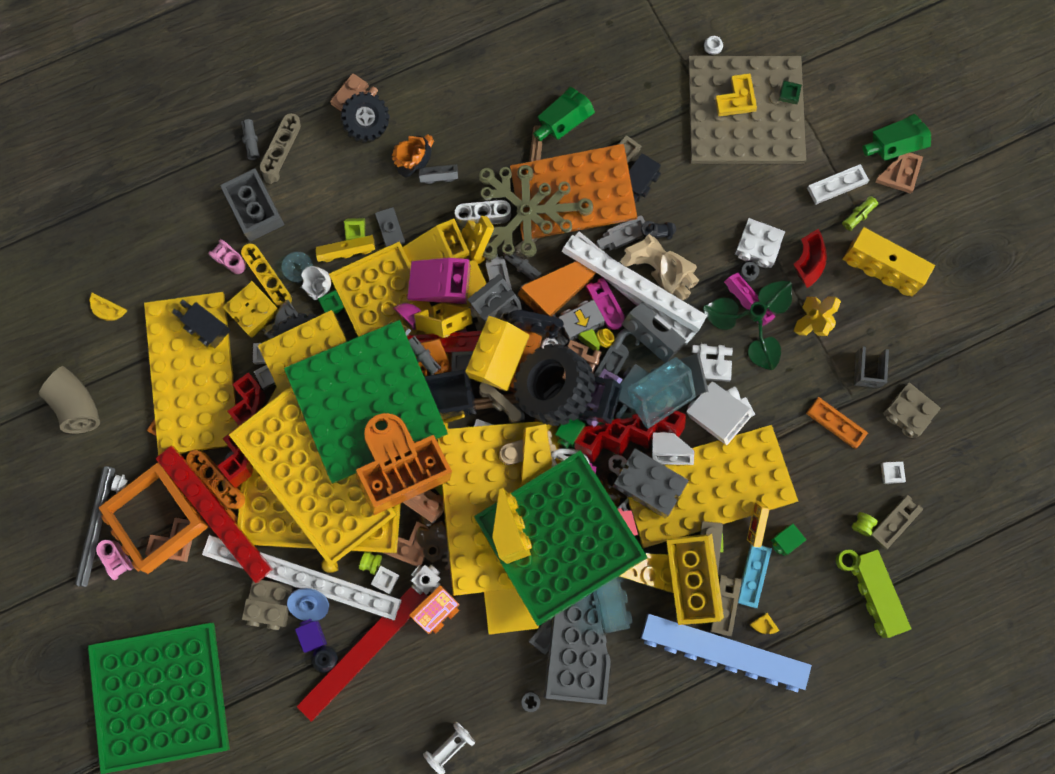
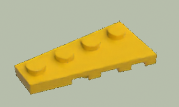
(535, 453)

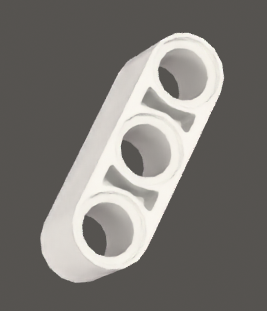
(491, 207)

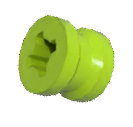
(864, 524)
(370, 562)

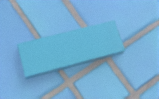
(754, 575)

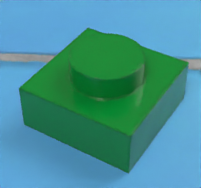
(331, 302)

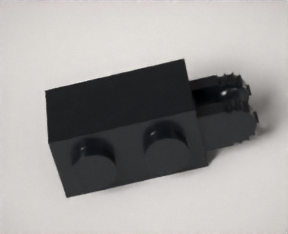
(642, 175)
(202, 323)

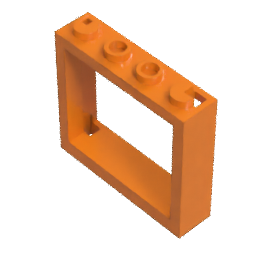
(196, 526)

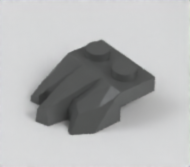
(495, 300)

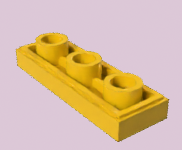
(345, 248)

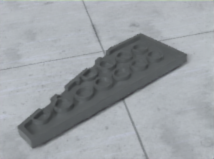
(578, 655)

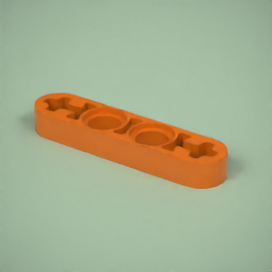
(215, 479)

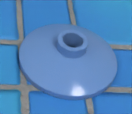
(308, 604)

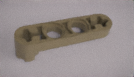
(270, 171)

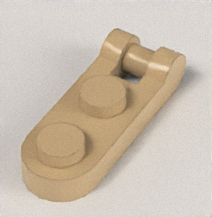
(512, 452)

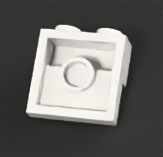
(759, 243)

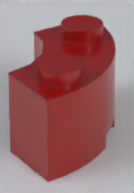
(813, 258)

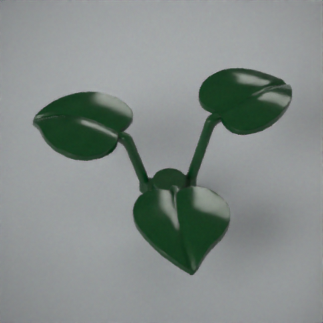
(775, 297)

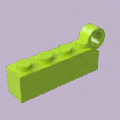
(878, 591)

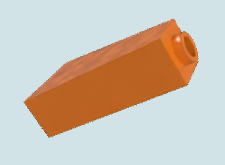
(555, 289)

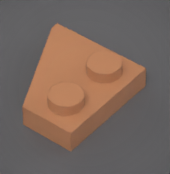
(902, 173)

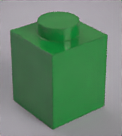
(569, 432)
(787, 540)

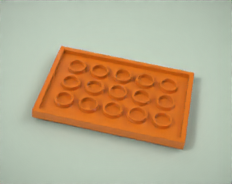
(592, 174)

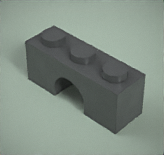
(661, 343)

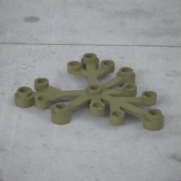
(550, 209)

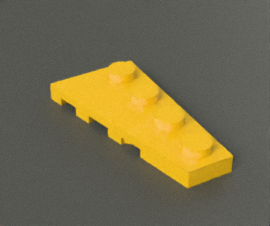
(653, 572)

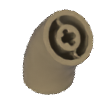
(70, 402)

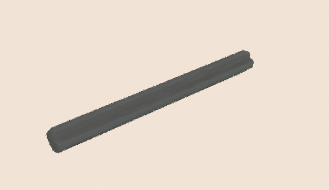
(94, 527)

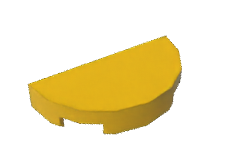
(105, 309)

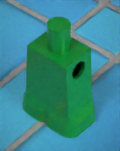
(564, 114)
(899, 138)

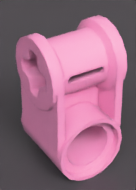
(226, 256)
(116, 562)

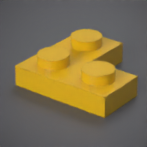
(742, 98)
(477, 236)

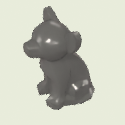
(284, 311)

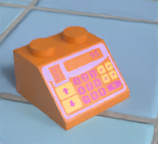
(435, 610)

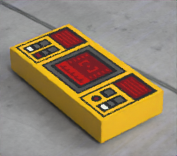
(758, 524)

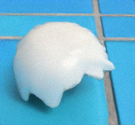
(316, 282)

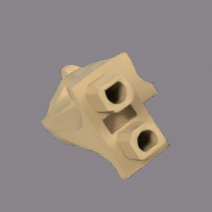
(669, 274)

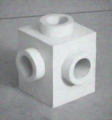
(429, 571)

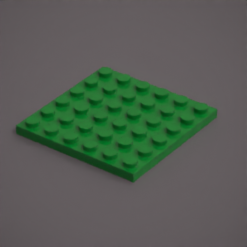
(355, 383)
(573, 535)
(158, 698)

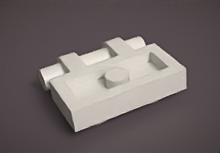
(715, 369)

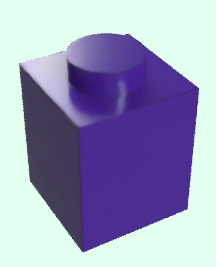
(310, 635)

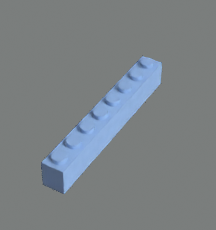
(726, 652)

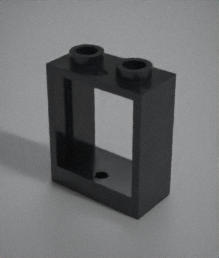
(607, 403)

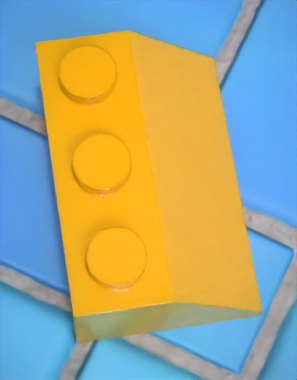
(497, 353)

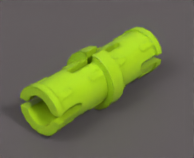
(868, 205)

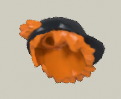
(412, 154)

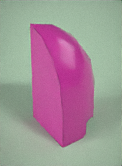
(406, 312)

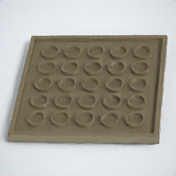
(761, 137)

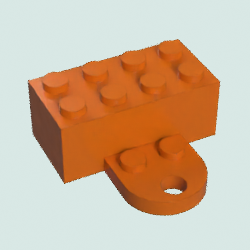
(399, 465)

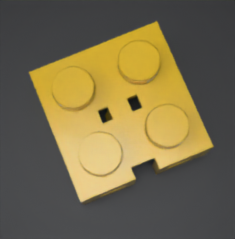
(256, 314)
(449, 320)

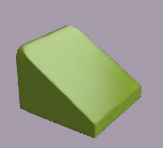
(354, 228)
(589, 338)

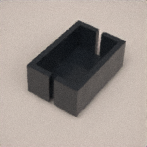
(452, 393)

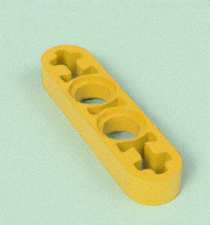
(265, 276)

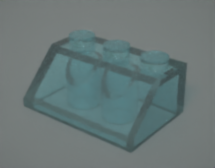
(662, 392)
(612, 606)

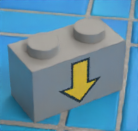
(581, 319)

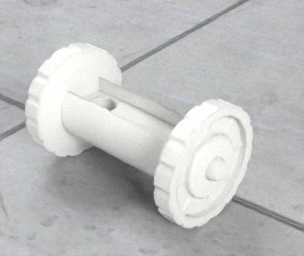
(448, 749)

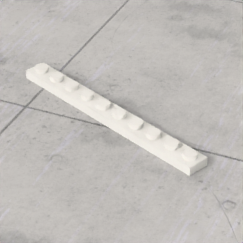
(307, 578)

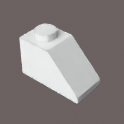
(671, 450)

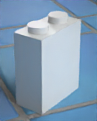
(719, 413)

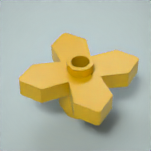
(818, 317)

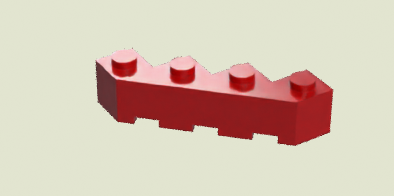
(620, 432)
(237, 466)

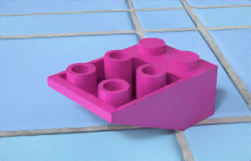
(439, 280)

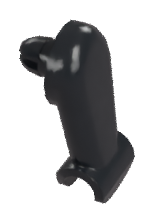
(658, 230)

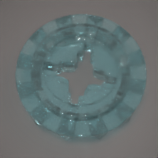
(288, 265)

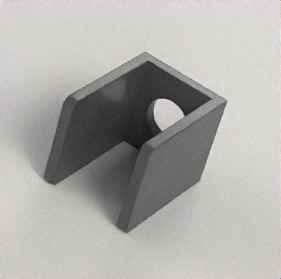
(882, 373)

